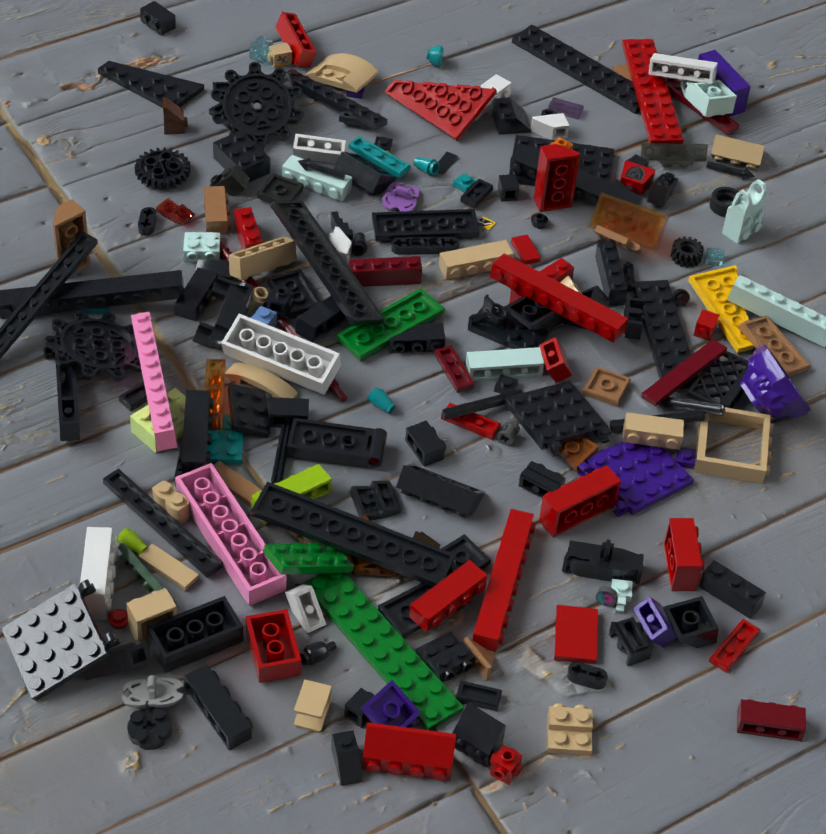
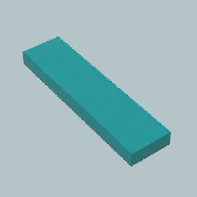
(379, 157)

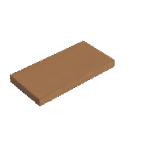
(764, 331)

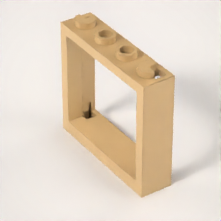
(733, 469)

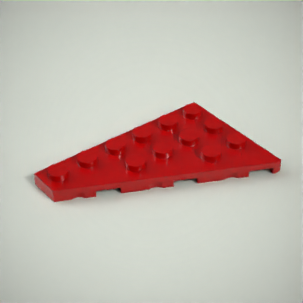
(442, 105)

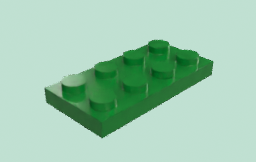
(307, 558)

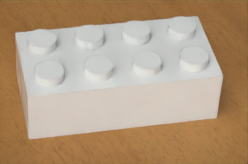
(99, 569)

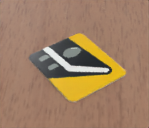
(486, 223)

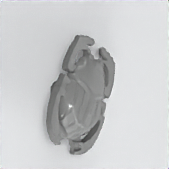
(154, 692)

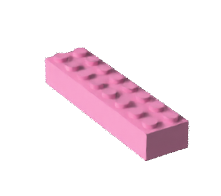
(230, 534)

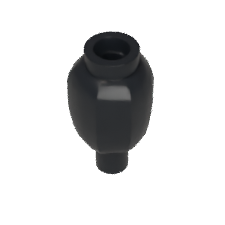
(316, 652)

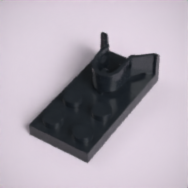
(504, 328)

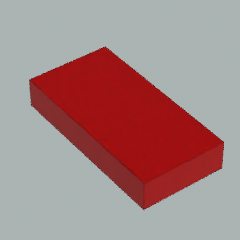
(525, 249)

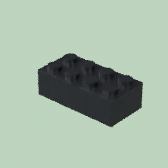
(195, 634)

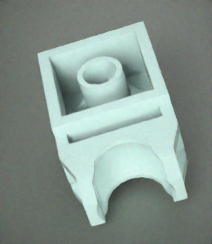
(709, 98)
(745, 213)

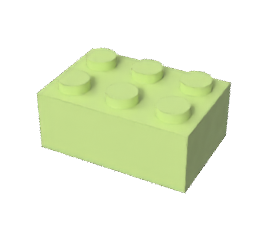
(142, 424)

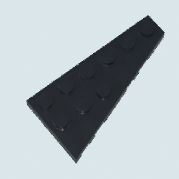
(150, 84)

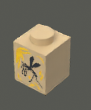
(280, 55)

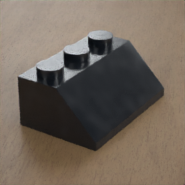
(364, 173)

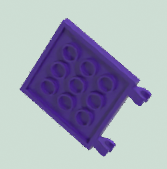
(645, 474)

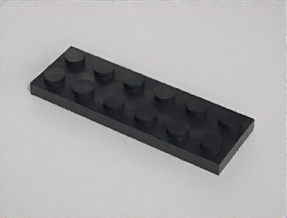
(430, 223)

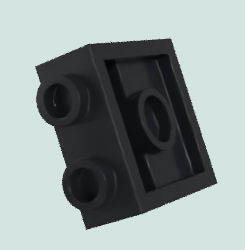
(446, 656)

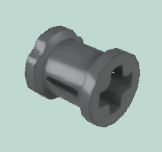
(509, 431)

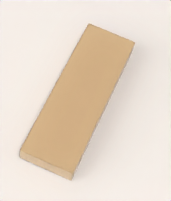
(168, 567)

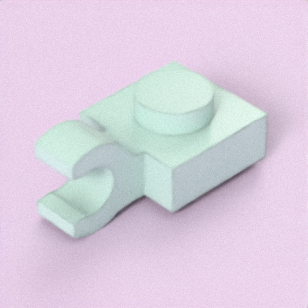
(624, 592)

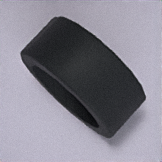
(722, 193)

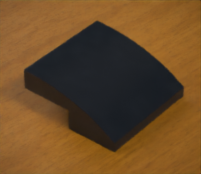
(375, 500)

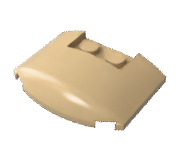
(343, 72)

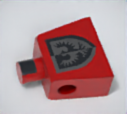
(637, 177)

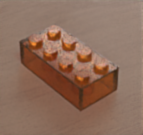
(629, 220)

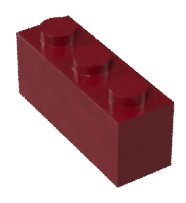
(771, 720)

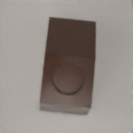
(173, 118)

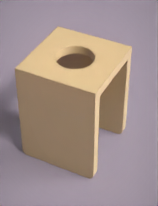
(312, 705)

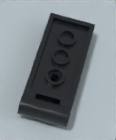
(336, 443)

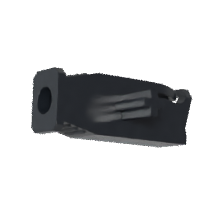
(603, 562)

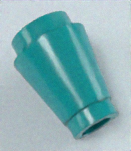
(427, 165)
(381, 400)

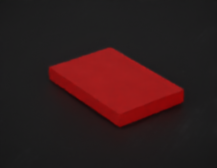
(576, 634)

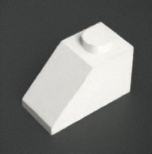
(305, 607)

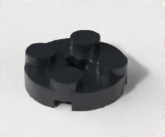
(149, 716)

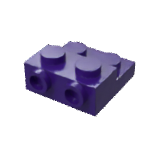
(391, 707)

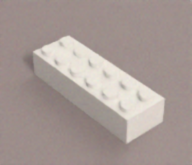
(281, 353)

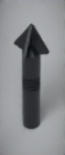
(307, 164)
(745, 174)

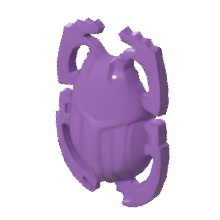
(400, 197)

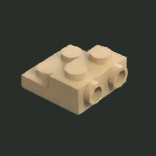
(569, 730)

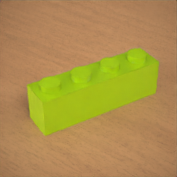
(311, 482)

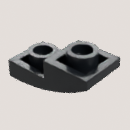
(338, 222)
(218, 266)

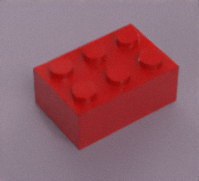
(683, 554)
(273, 645)

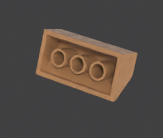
(67, 225)

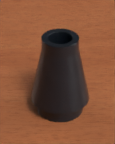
(359, 245)

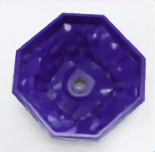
(771, 387)

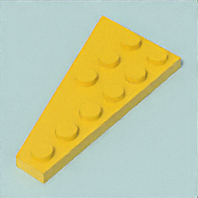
(713, 290)

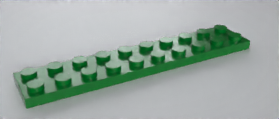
(384, 648)

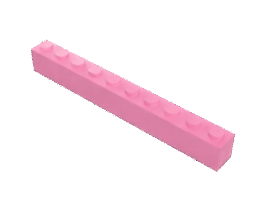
(154, 382)

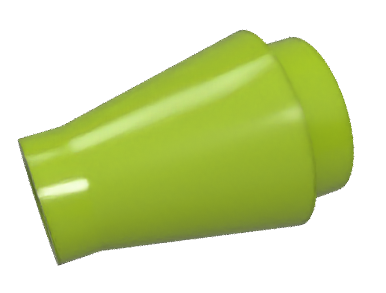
(132, 540)

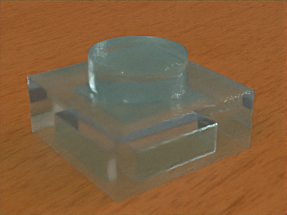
(714, 257)

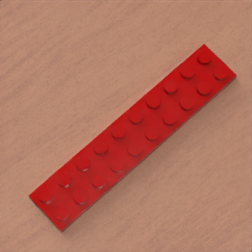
(651, 93)

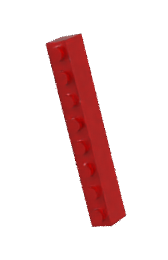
(558, 298)
(503, 580)

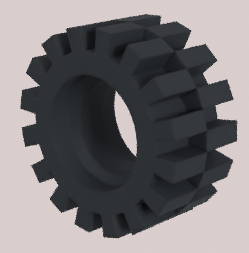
(689, 245)

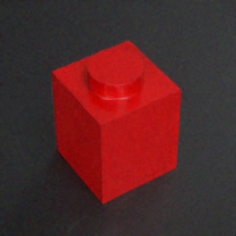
(706, 325)

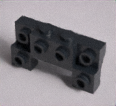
(235, 300)

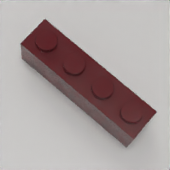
(387, 271)

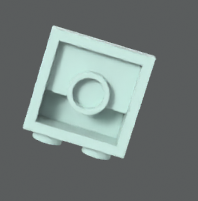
(201, 246)

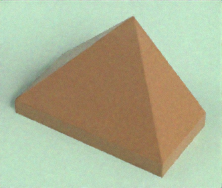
(483, 658)

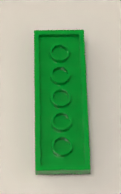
(399, 317)

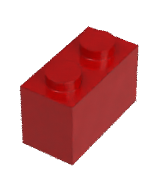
(555, 360)

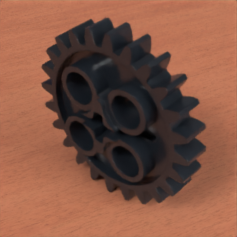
(154, 165)

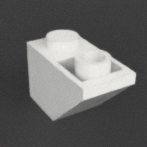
(550, 126)
(341, 243)

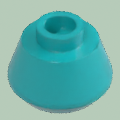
(435, 55)

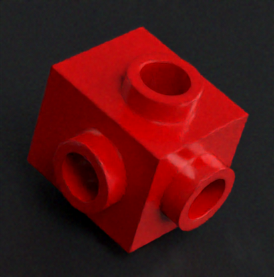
(506, 764)

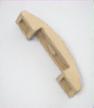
(262, 379)

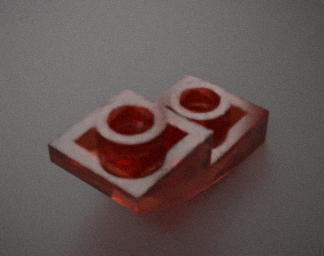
(174, 213)

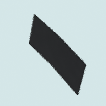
(446, 161)

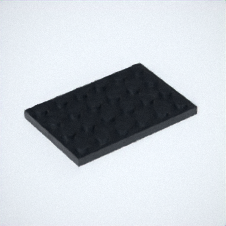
(593, 159)

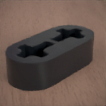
(144, 220)
(587, 675)

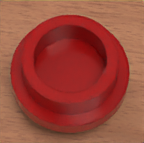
(118, 618)

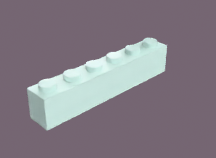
(779, 309)

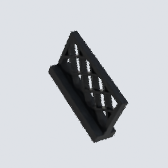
(735, 390)

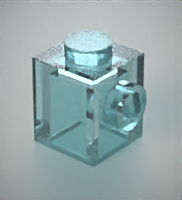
(259, 49)

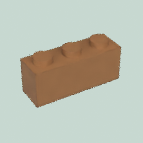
(216, 209)

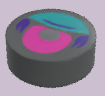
(606, 596)

